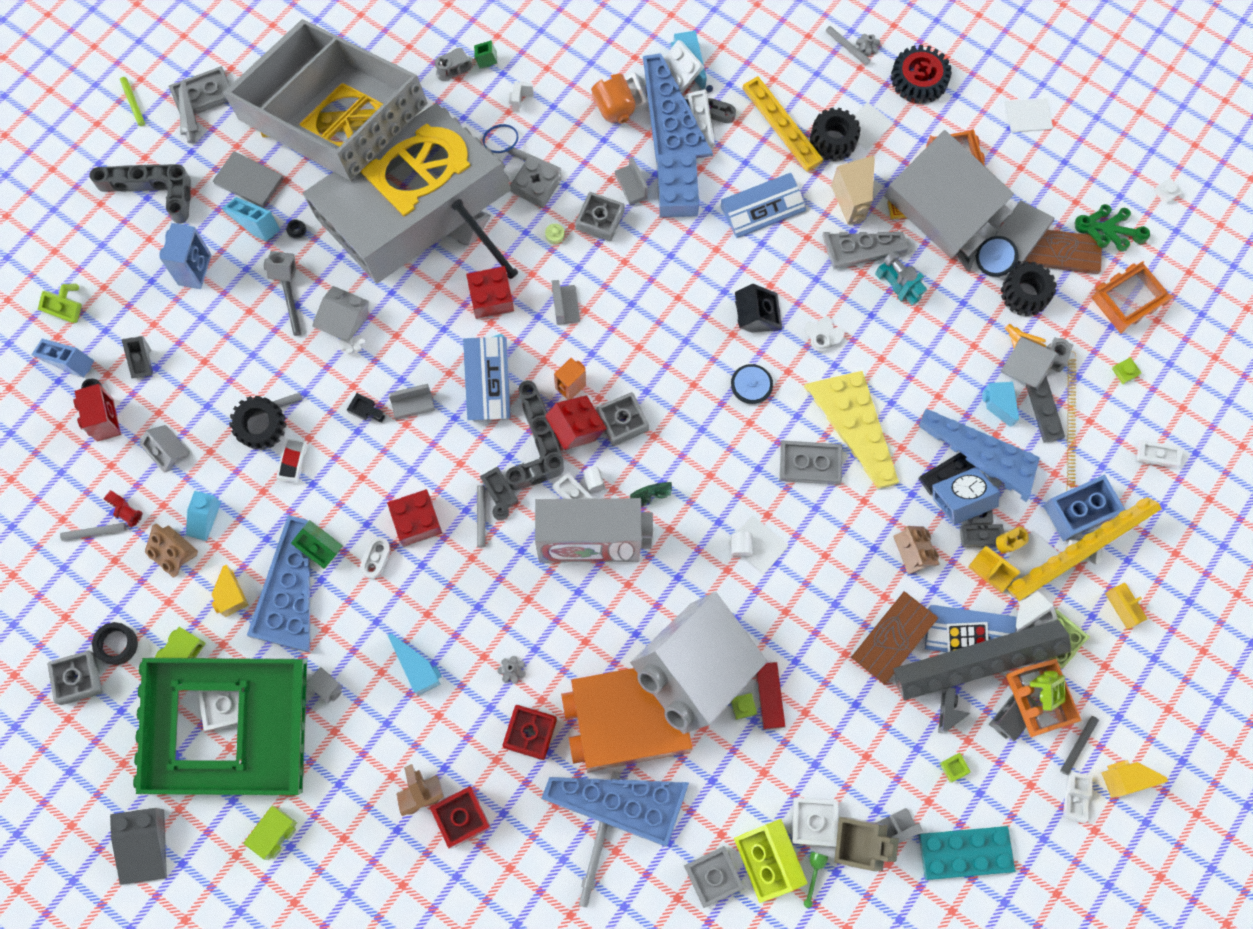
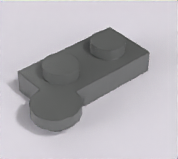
(500, 493)

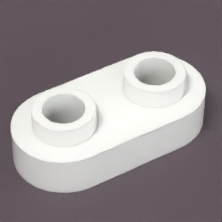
(375, 558)

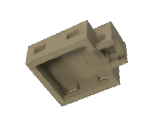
(864, 844)

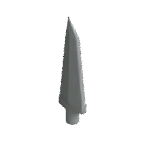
(188, 123)

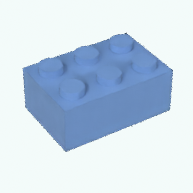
(677, 185)
(185, 255)
(1083, 507)

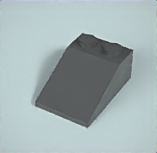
(139, 845)

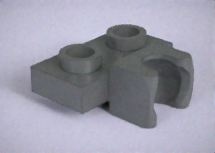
(980, 531)

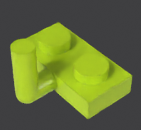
(59, 304)

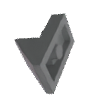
(137, 356)
(949, 716)

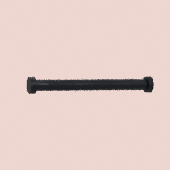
(458, 205)

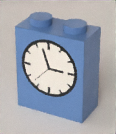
(966, 495)

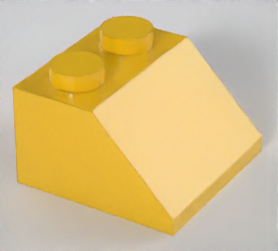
(1129, 778)

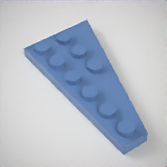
(671, 118)
(990, 455)
(284, 603)
(633, 806)

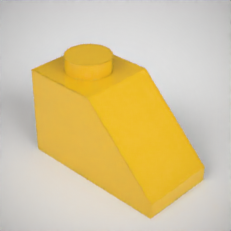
(227, 593)

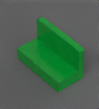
(316, 544)

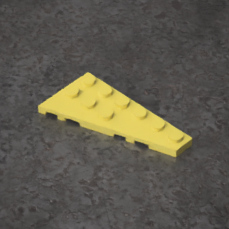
(854, 418)

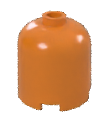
(614, 99)

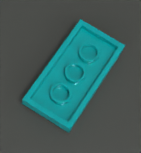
(966, 853)

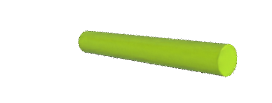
(132, 101)

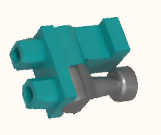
(904, 280)

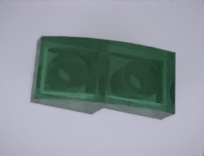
(659, 490)

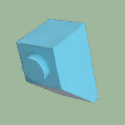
(1001, 401)
(201, 515)

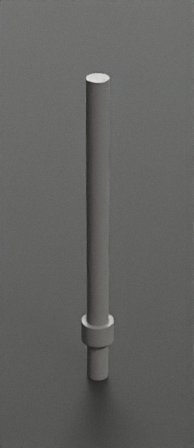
(589, 883)

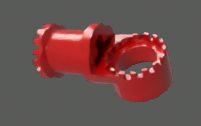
(122, 509)

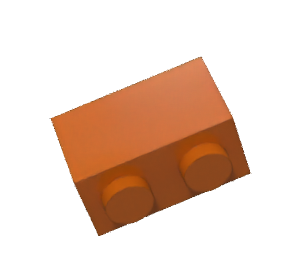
(570, 378)

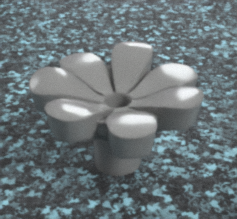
(868, 43)
(514, 672)

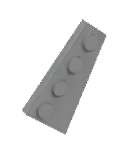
(853, 249)

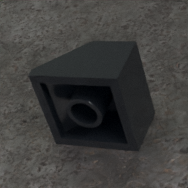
(757, 309)

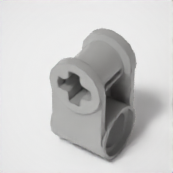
(454, 63)

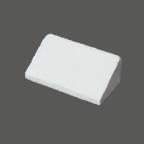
(638, 91)

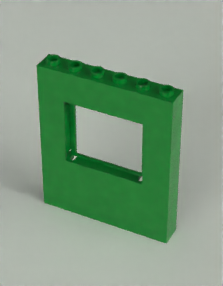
(267, 730)

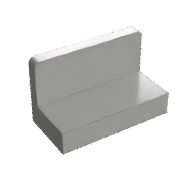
(632, 183)
(565, 303)
(411, 401)
(163, 447)

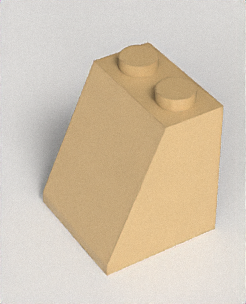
(854, 188)

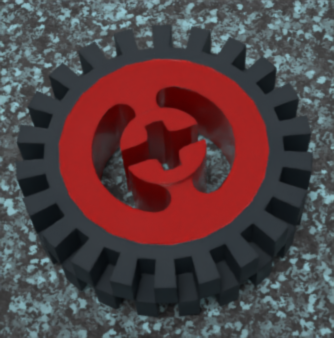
(916, 82)

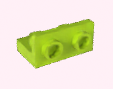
(1053, 689)

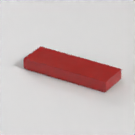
(770, 697)

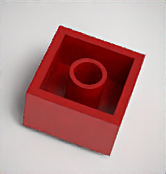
(490, 292)
(96, 412)
(575, 422)
(414, 518)
(460, 817)

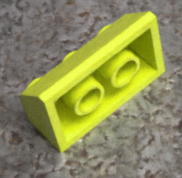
(770, 861)

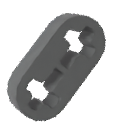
(719, 109)

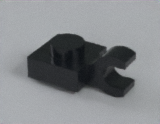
(364, 407)

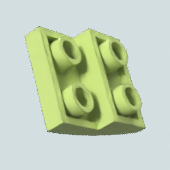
(1077, 639)

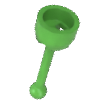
(818, 862)

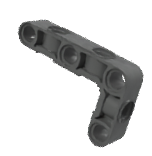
(153, 178)
(546, 443)

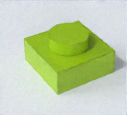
(1126, 370)
(743, 706)
(955, 767)

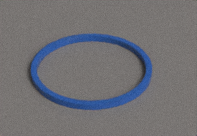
(501, 125)

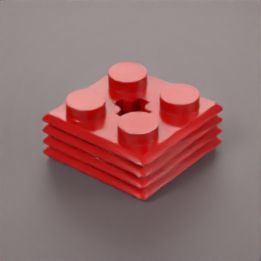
(522, 720)

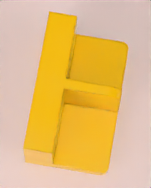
(993, 569)
(1126, 605)

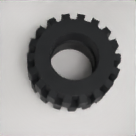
(835, 121)
(1036, 277)
(245, 411)

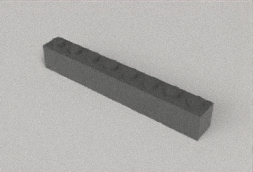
(982, 659)

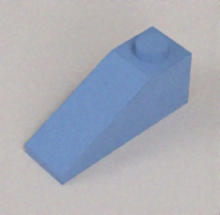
(63, 357)

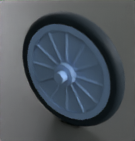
(997, 256)
(751, 384)

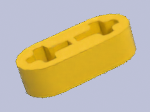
(1014, 543)

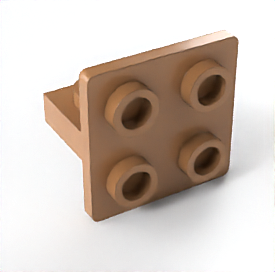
(916, 548)
(169, 549)
(419, 793)

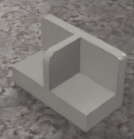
(901, 825)

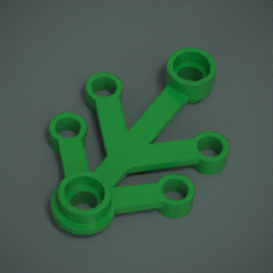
(1088, 224)

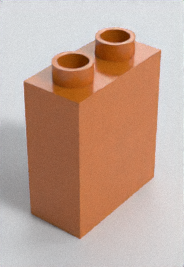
(619, 722)

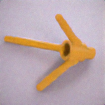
(1015, 333)

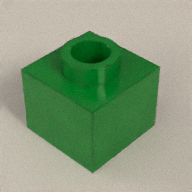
(485, 54)

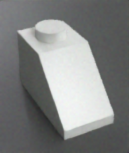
(1035, 611)

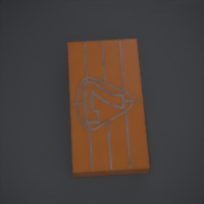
(1067, 252)
(894, 637)

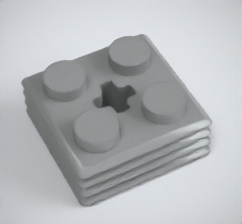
(540, 191)
(592, 209)
(629, 408)
(63, 671)

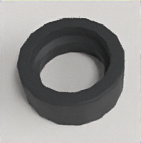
(103, 632)

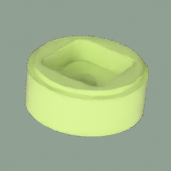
(554, 233)

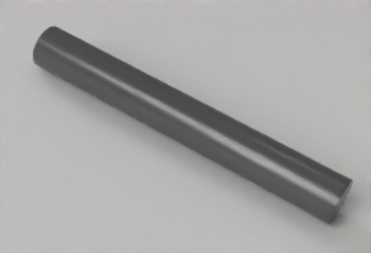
(291, 308)
(1079, 745)

